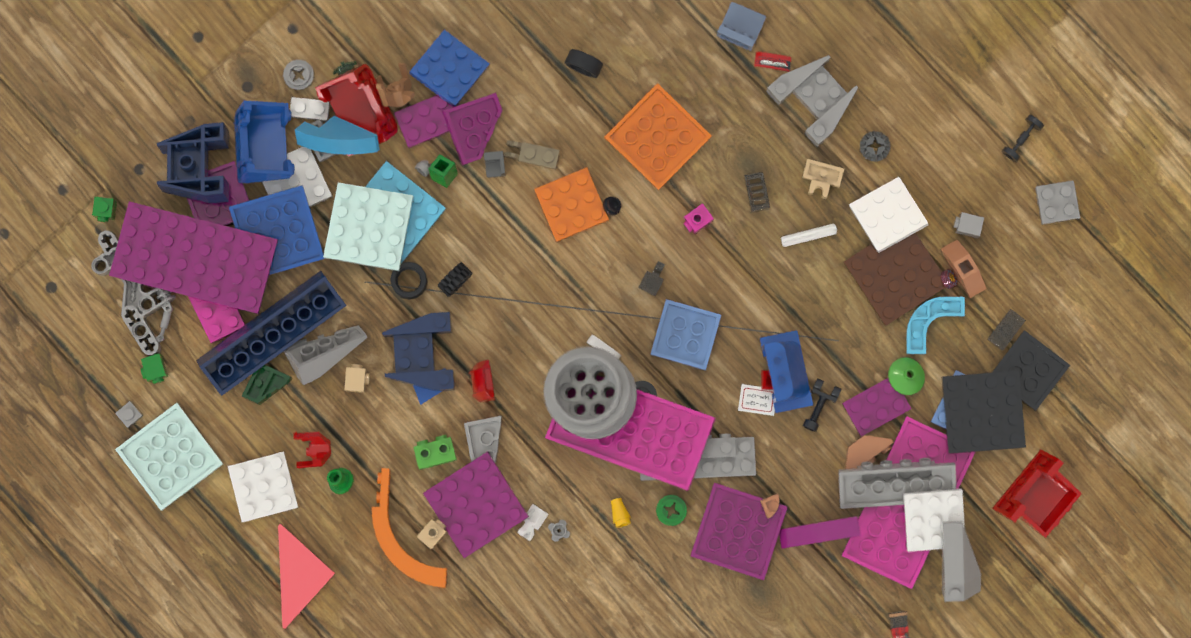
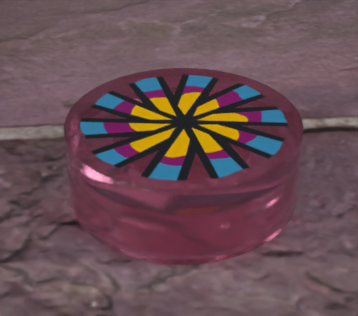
(949, 279)

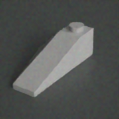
(317, 356)
(959, 566)

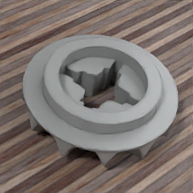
(298, 65)

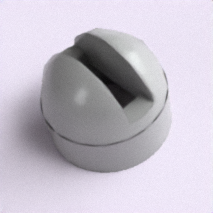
(423, 167)

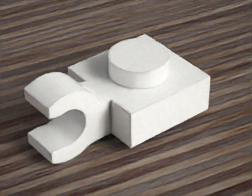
(535, 520)

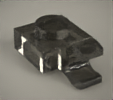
(651, 281)

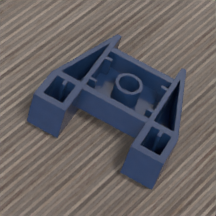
(189, 164)
(416, 353)

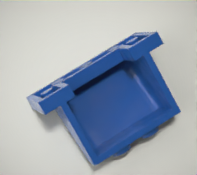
(787, 371)

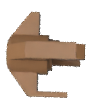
(398, 92)

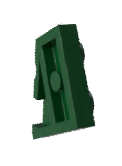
(264, 384)

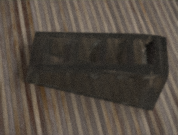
(760, 207)

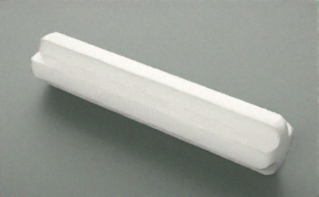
(808, 235)

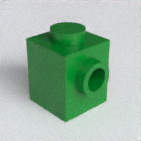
(443, 171)
(104, 209)
(154, 369)

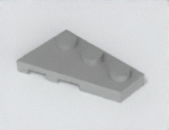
(483, 437)

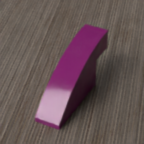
(819, 532)

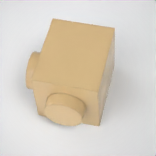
(356, 378)
(432, 533)

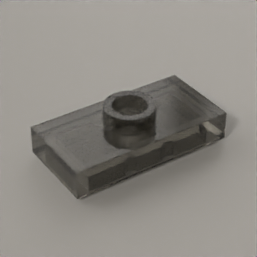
(1006, 329)

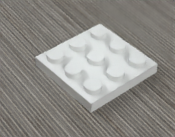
(306, 174)
(888, 214)
(263, 487)
(926, 515)

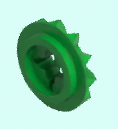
(668, 501)

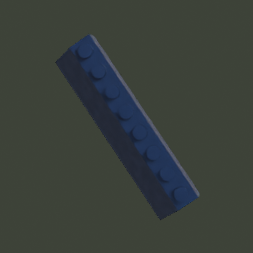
(270, 333)

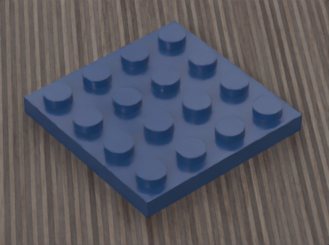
(285, 218)

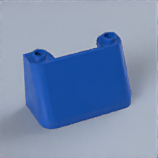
(262, 142)

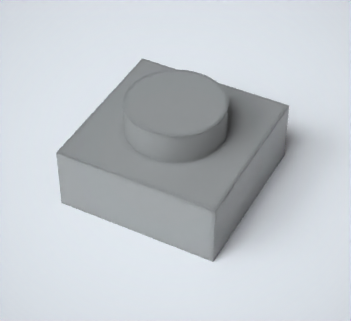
(129, 414)

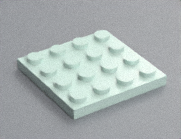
(368, 226)
(169, 456)

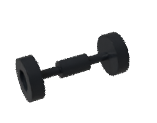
(1034, 123)

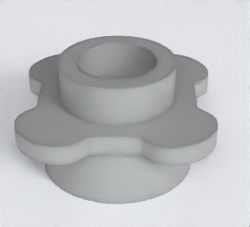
(556, 535)

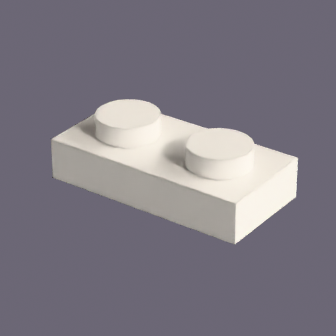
(309, 109)

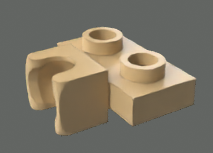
(822, 176)

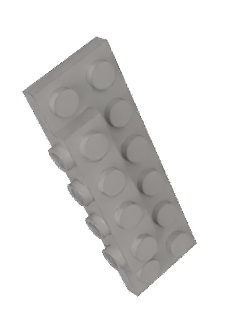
(725, 458)
(886, 482)

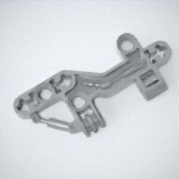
(134, 299)

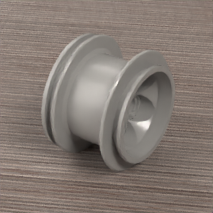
(563, 378)

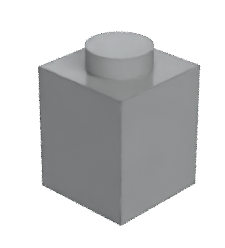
(968, 225)

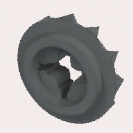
(868, 152)

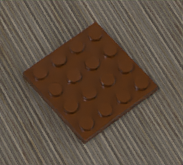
(896, 277)

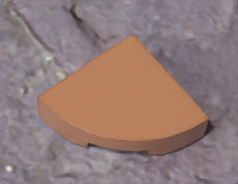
(770, 505)

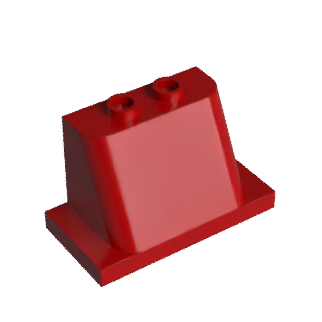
(1039, 495)

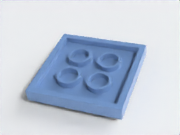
(685, 334)

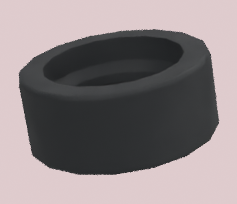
(583, 63)
(413, 294)

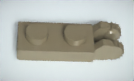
(534, 154)

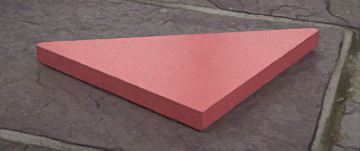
(300, 575)

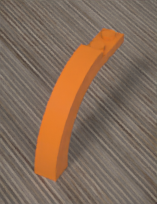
(401, 559)

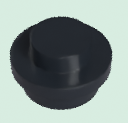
(612, 205)

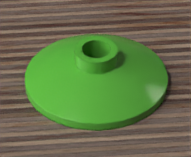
(899, 379)

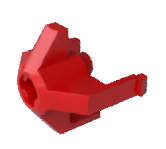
(318, 449)

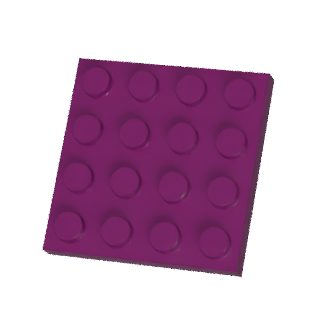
(476, 504)
(737, 532)

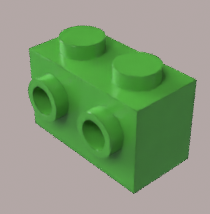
(434, 452)

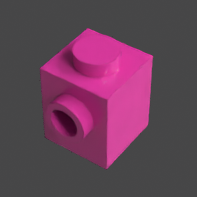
(697, 219)

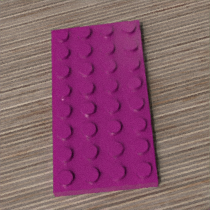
(193, 257)

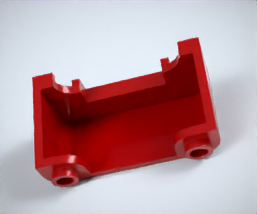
(358, 102)

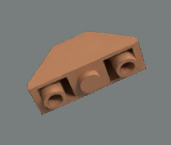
(964, 268)
(865, 450)

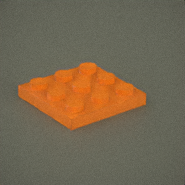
(571, 204)

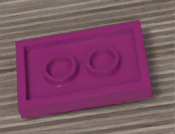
(423, 121)
(875, 407)

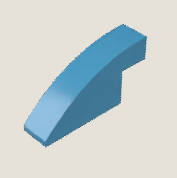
(337, 137)

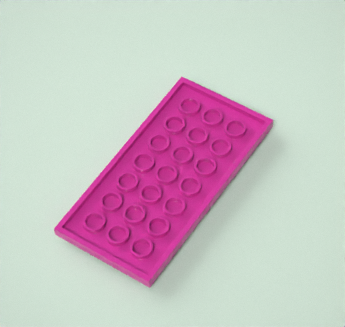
(656, 441)
(882, 528)

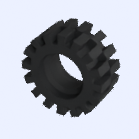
(455, 279)

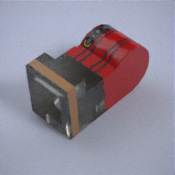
(898, 624)

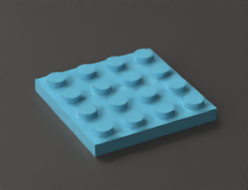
(424, 208)

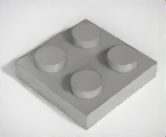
(1057, 202)

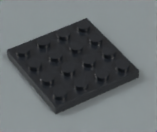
(983, 412)

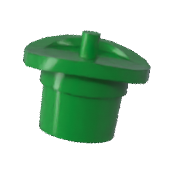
(340, 480)

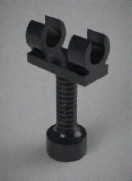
(811, 424)

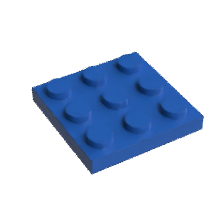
(449, 68)

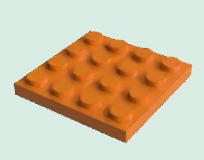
(658, 136)

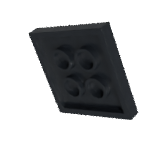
(1037, 368)

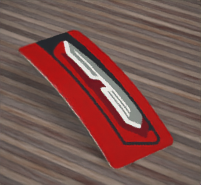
(772, 61)

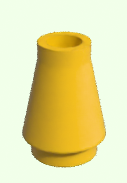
(619, 513)

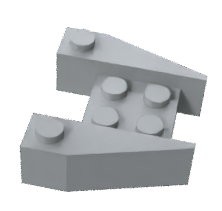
(818, 93)

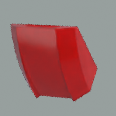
(482, 382)

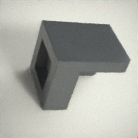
(494, 164)

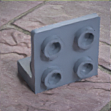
(741, 26)

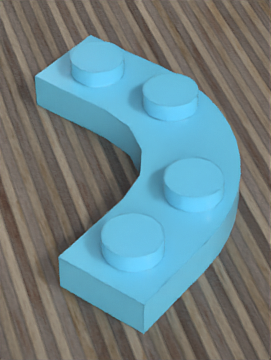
(925, 315)

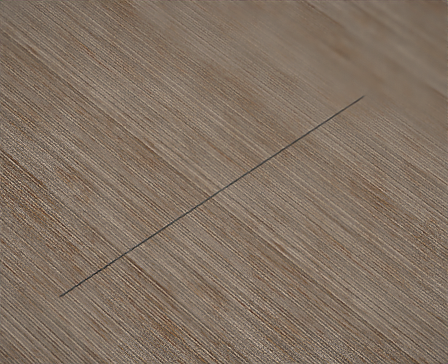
(590, 310)

